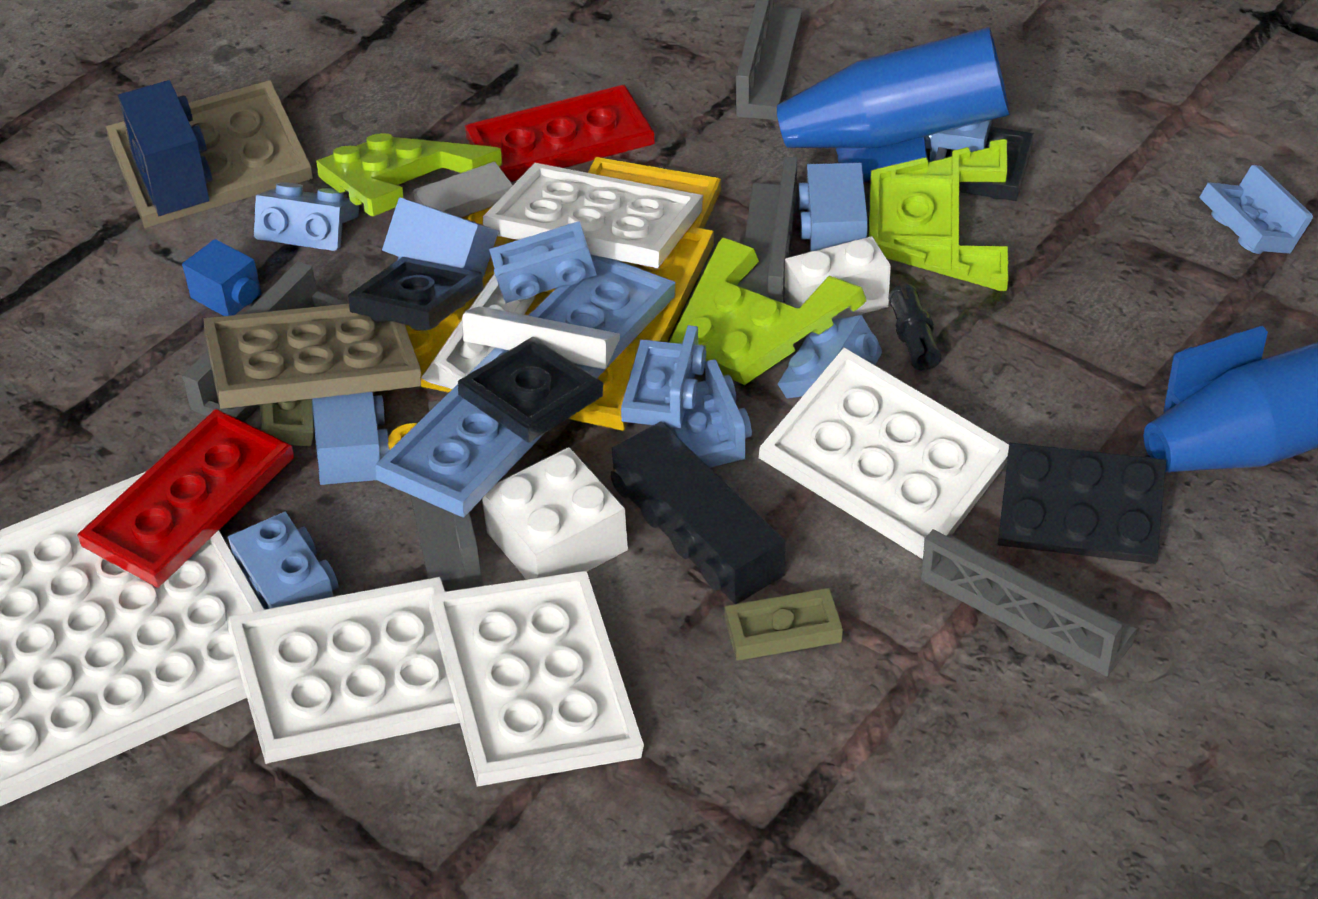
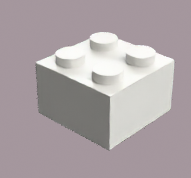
(555, 518)

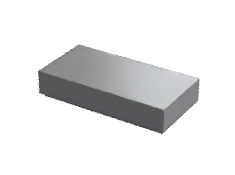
(465, 191)

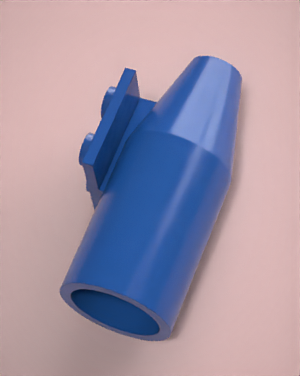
(890, 102)
(1235, 407)

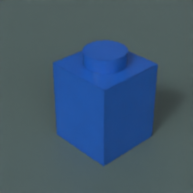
(222, 278)

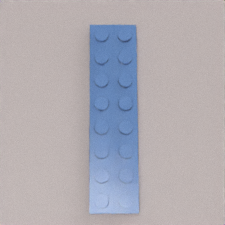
(462, 451)

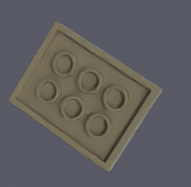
(246, 146)
(306, 355)

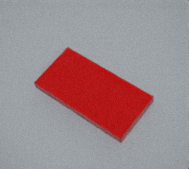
(565, 131)
(186, 497)

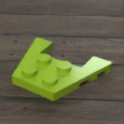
(383, 162)
(918, 214)
(748, 329)

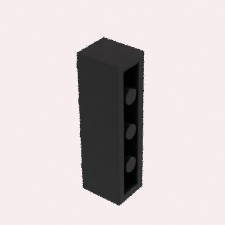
(698, 513)

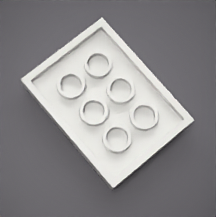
(616, 215)
(885, 452)
(343, 670)
(534, 678)

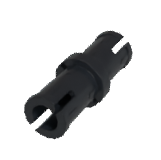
(914, 327)

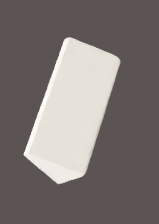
(509, 329)
(460, 357)

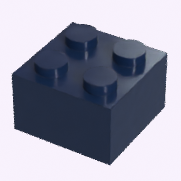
(166, 147)

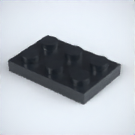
(1082, 503)

